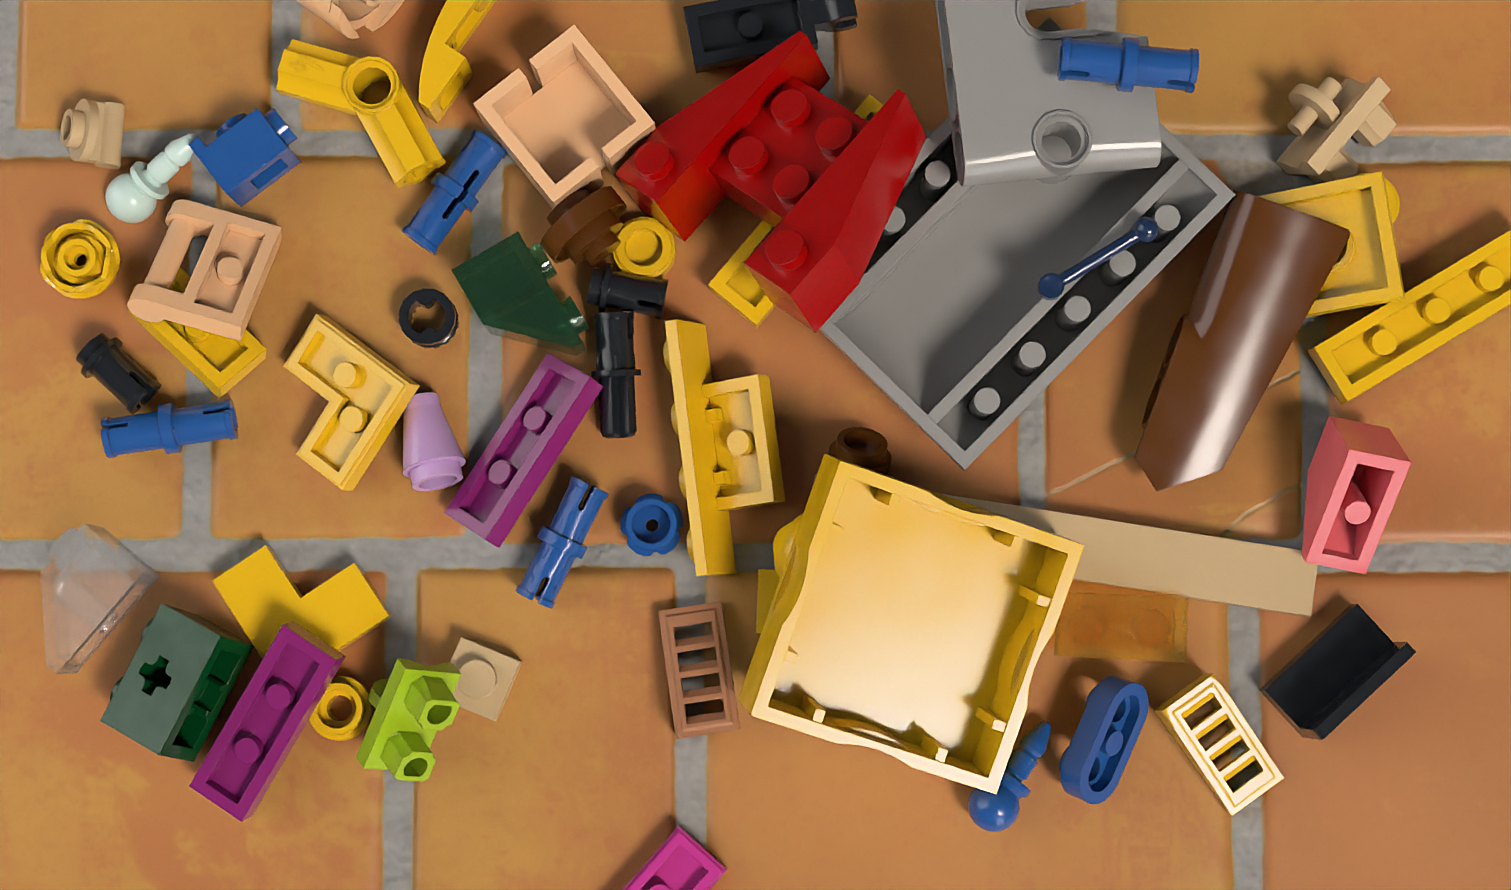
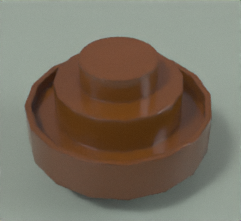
(584, 226)

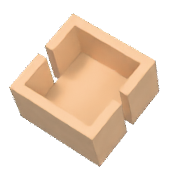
(571, 124)

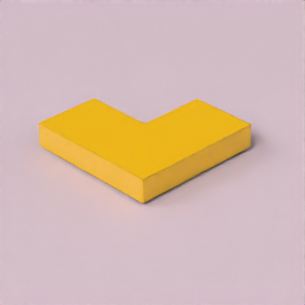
(363, 399)
(266, 598)

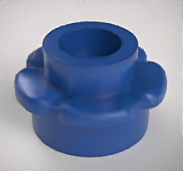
(634, 525)

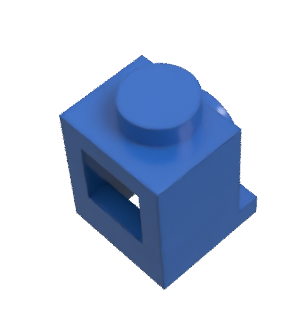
(248, 154)

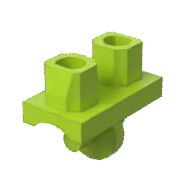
(407, 716)

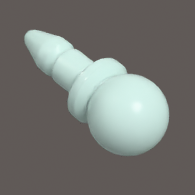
(135, 194)

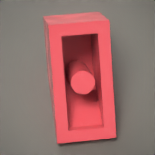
(1351, 493)

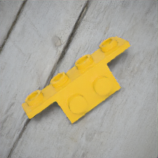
(724, 445)

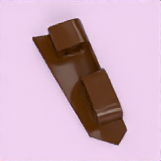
(1235, 335)

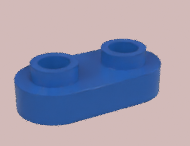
(1104, 739)

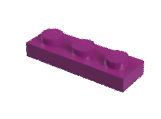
(523, 449)
(267, 720)

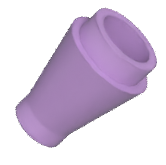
(429, 446)

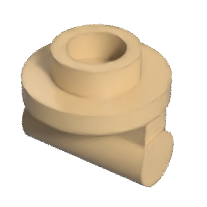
(94, 133)

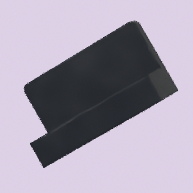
(1335, 673)

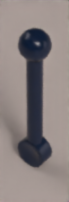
(1052, 285)

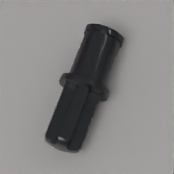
(616, 373)

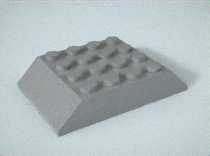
(952, 293)

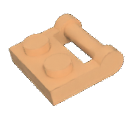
(224, 279)

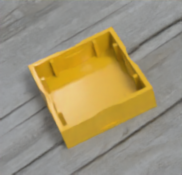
(909, 624)

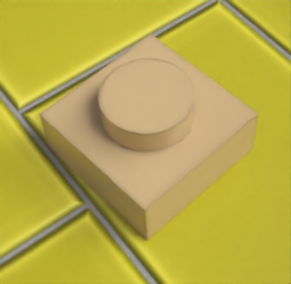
(484, 678)

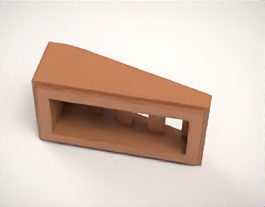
(707, 723)

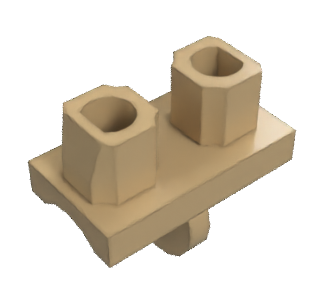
(1328, 120)

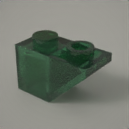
(516, 301)

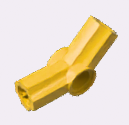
(339, 84)

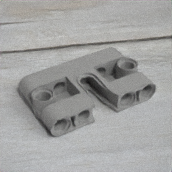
(1009, 97)

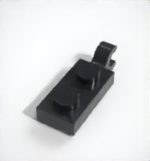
(744, 30)

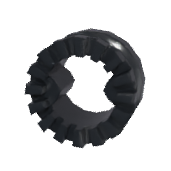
(427, 299)

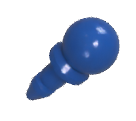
(1001, 810)

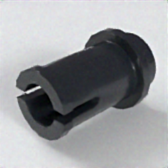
(626, 292)
(117, 372)

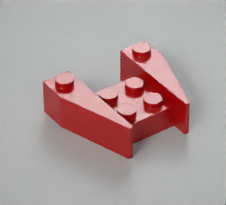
(792, 162)

